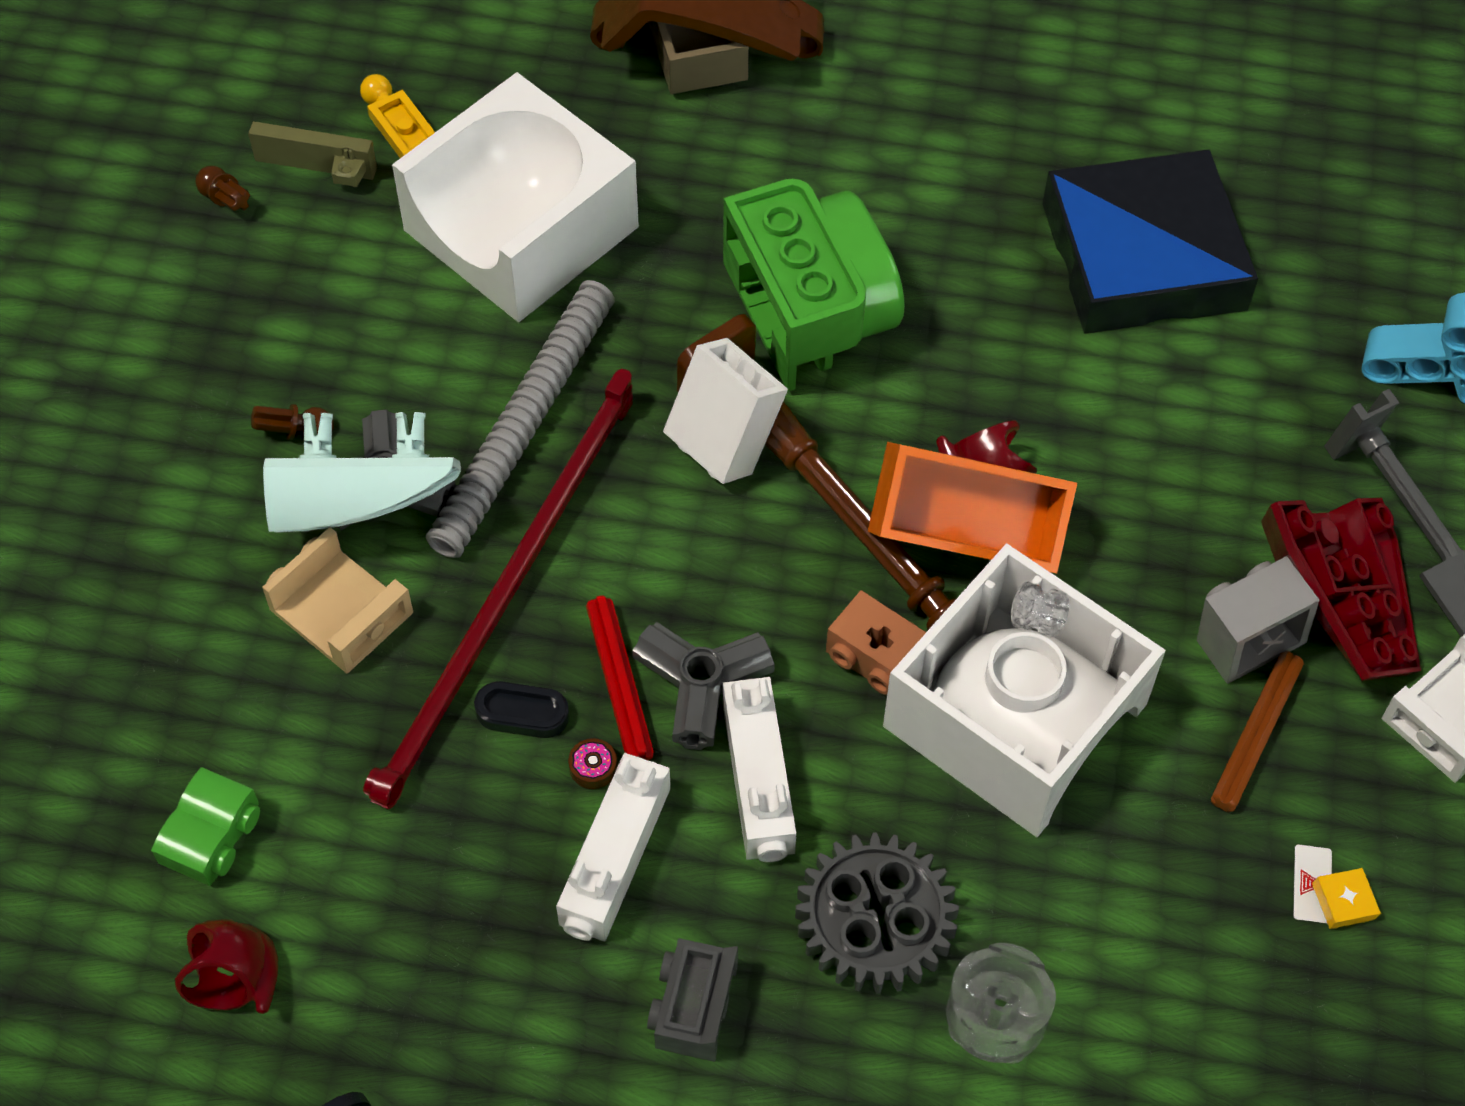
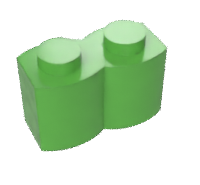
(206, 826)

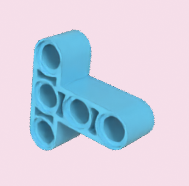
(1420, 351)

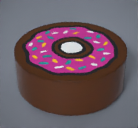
(592, 763)

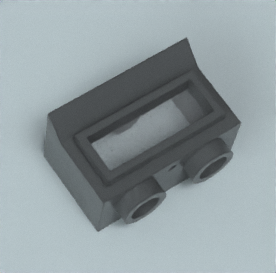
(693, 999)

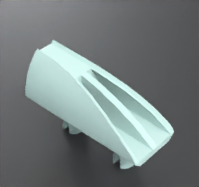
(335, 492)

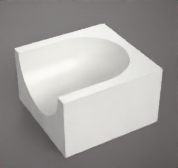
(517, 195)
(1014, 706)

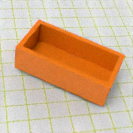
(970, 506)

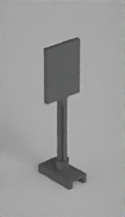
(1364, 431)

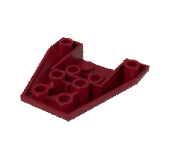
(1357, 575)

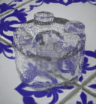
(996, 1031)

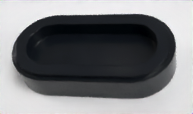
(521, 709)

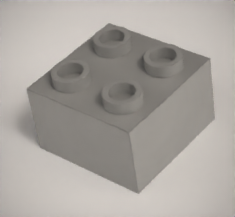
(1256, 618)

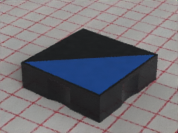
(1148, 241)

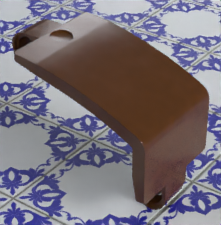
(772, 26)

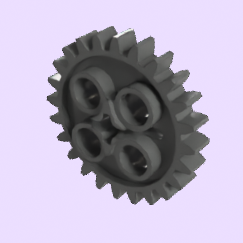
(833, 921)

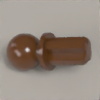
(221, 188)
(283, 420)

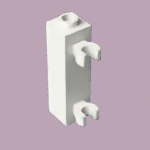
(759, 769)
(613, 848)

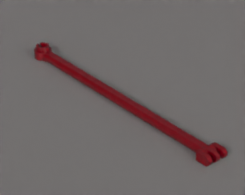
(387, 784)

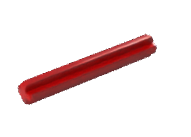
(619, 678)

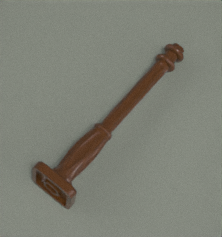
(799, 452)

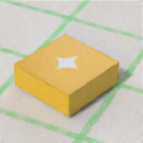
(1346, 898)

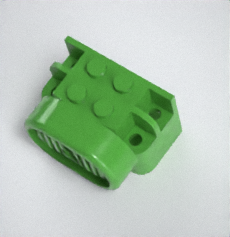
(809, 272)

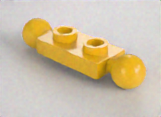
(394, 114)

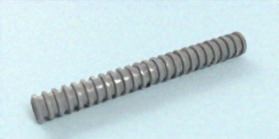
(520, 420)

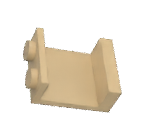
(336, 602)

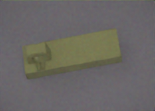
(342, 156)

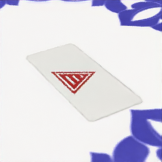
(1309, 864)

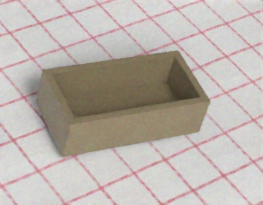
(697, 58)

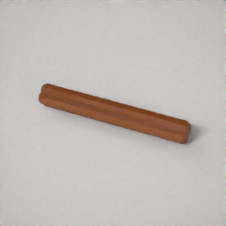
(1257, 732)

